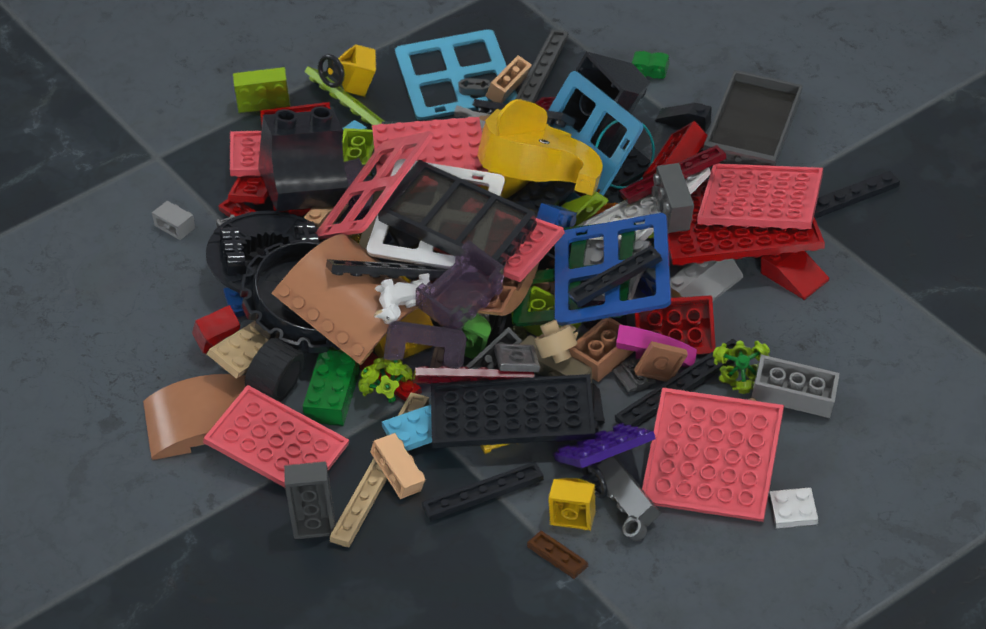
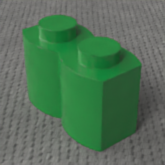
(651, 64)

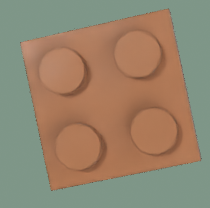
(660, 361)

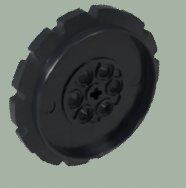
(271, 315)

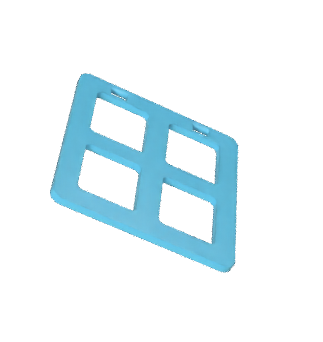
(453, 73)

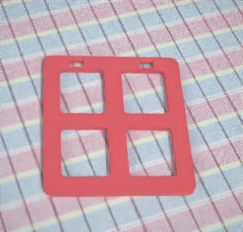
(378, 183)

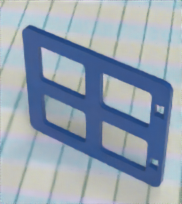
(612, 305)

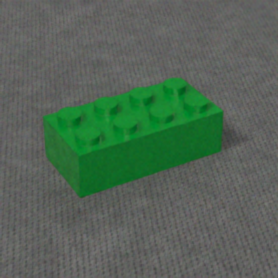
(331, 388)

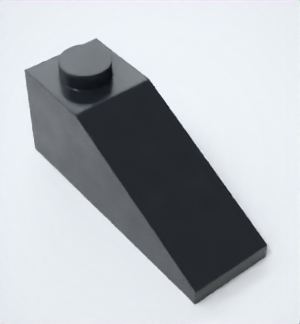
(685, 114)

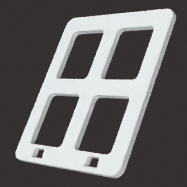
(424, 253)

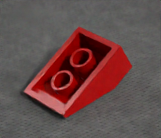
(794, 272)

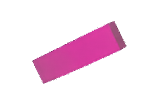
(639, 339)

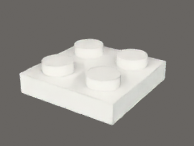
(793, 507)

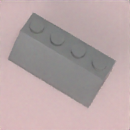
(705, 279)

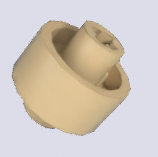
(556, 341)

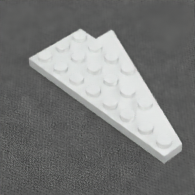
(642, 207)

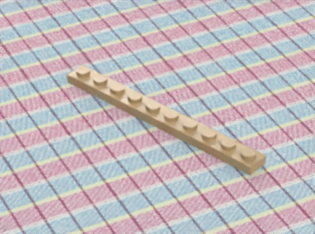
(367, 489)

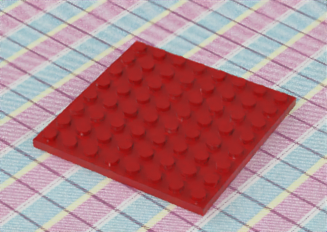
(734, 242)

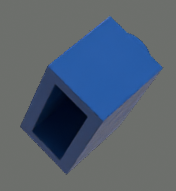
(557, 215)

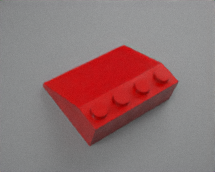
(684, 320)

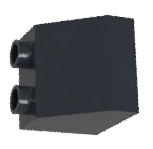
(617, 80)

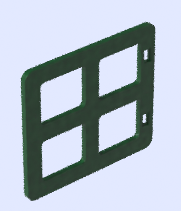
(522, 317)

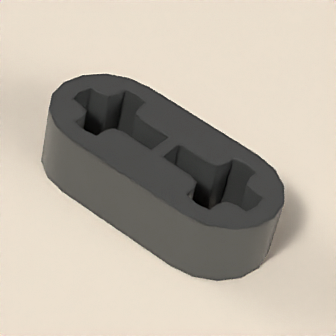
(474, 87)

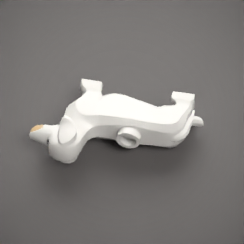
(397, 295)

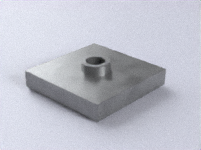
(516, 357)

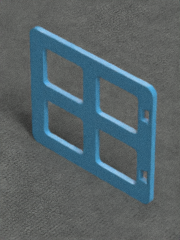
(604, 105)

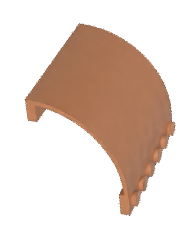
(338, 304)

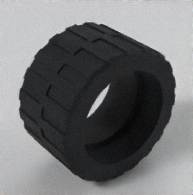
(275, 369)

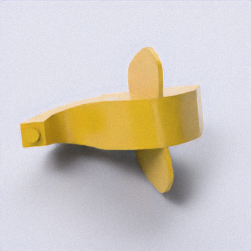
(526, 149)

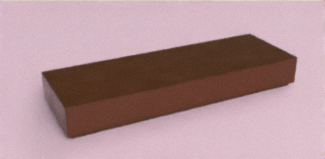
(557, 554)

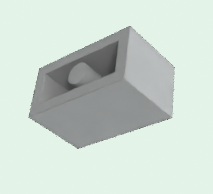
(173, 220)

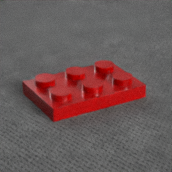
(248, 189)

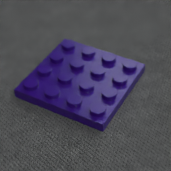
(603, 446)

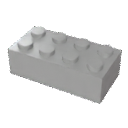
(795, 386)

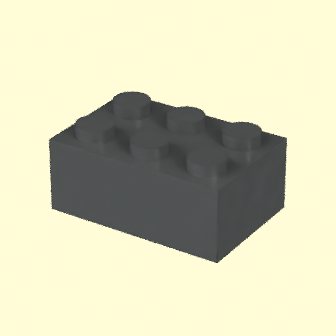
(673, 197)

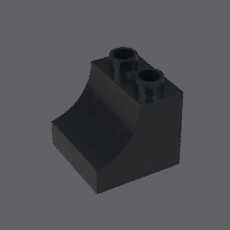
(302, 159)

